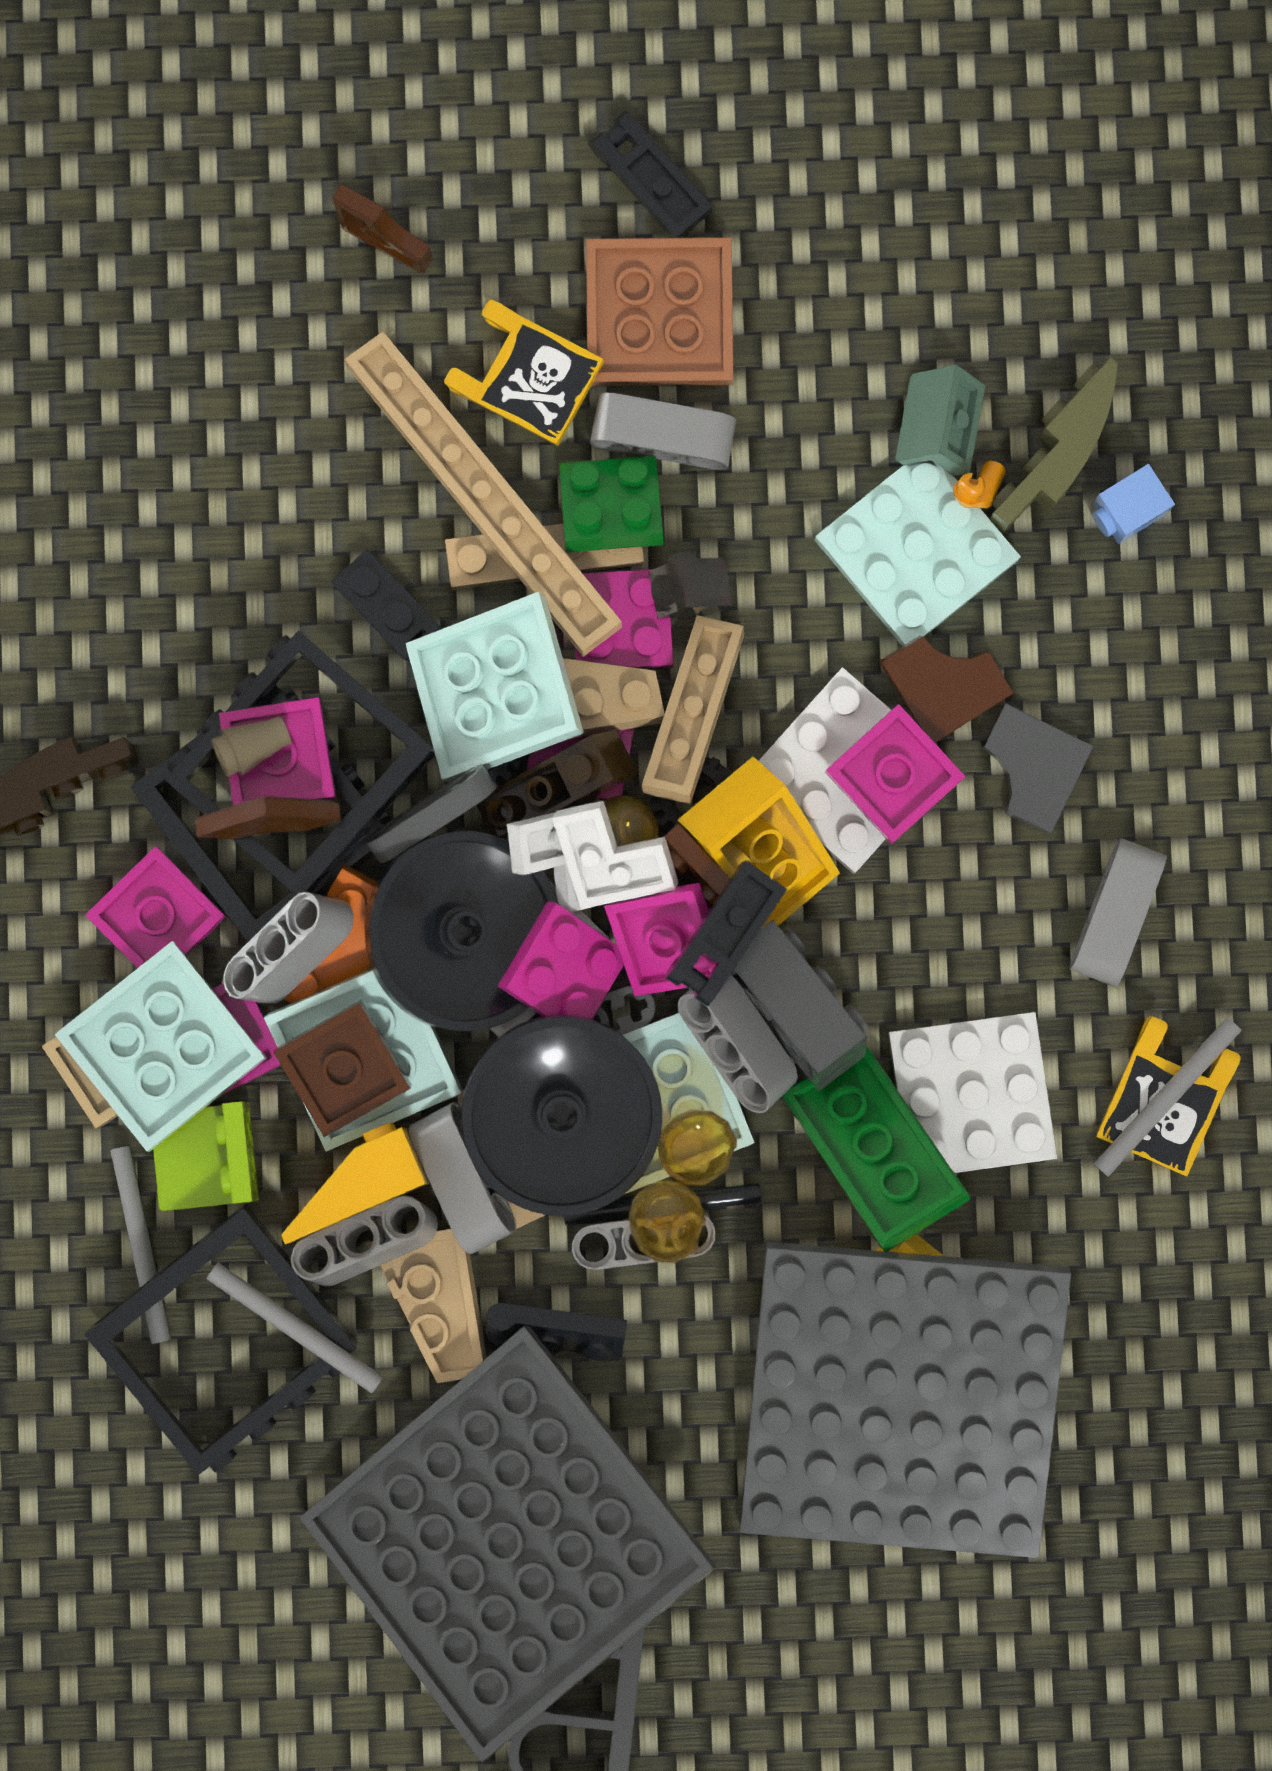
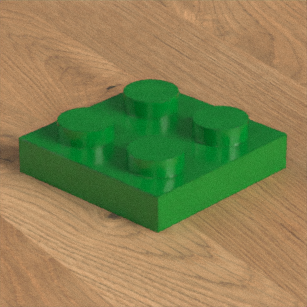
(611, 504)

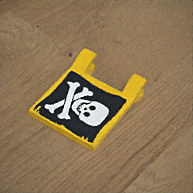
(534, 378)
(1183, 1128)

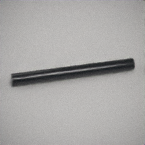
(709, 1199)

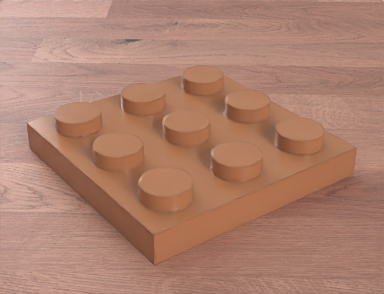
(660, 311)

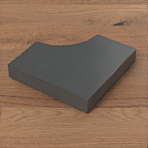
(1039, 766)

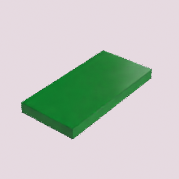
(877, 1151)

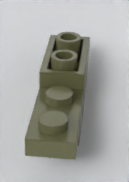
(1071, 436)

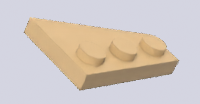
(614, 696)
(440, 1304)

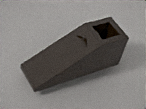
(559, 782)

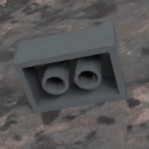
(801, 1005)

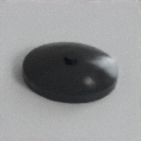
(449, 928)
(561, 1115)

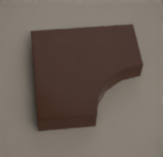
(375, 227)
(944, 689)
(266, 816)

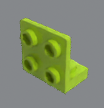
(208, 1160)

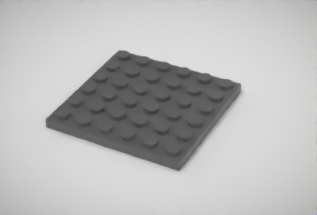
(904, 1399)
(507, 1543)

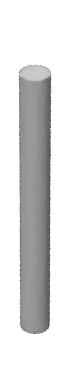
(1167, 1096)
(139, 1237)
(294, 1327)

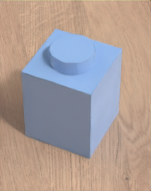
(1131, 505)

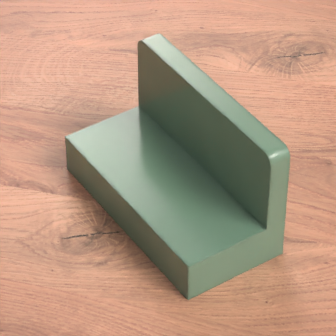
(941, 419)

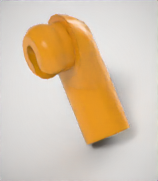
(980, 491)

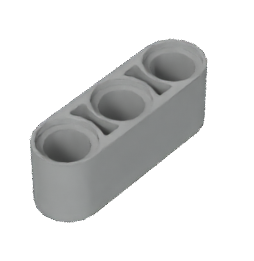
(663, 431)
(1118, 912)
(288, 948)
(740, 1046)
(470, 1205)
(341, 1240)
(619, 1251)

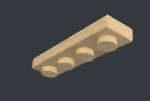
(478, 564)
(693, 709)

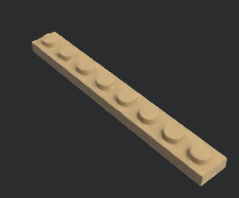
(483, 493)

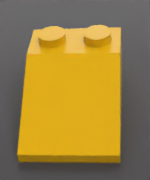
(760, 822)
(366, 1178)

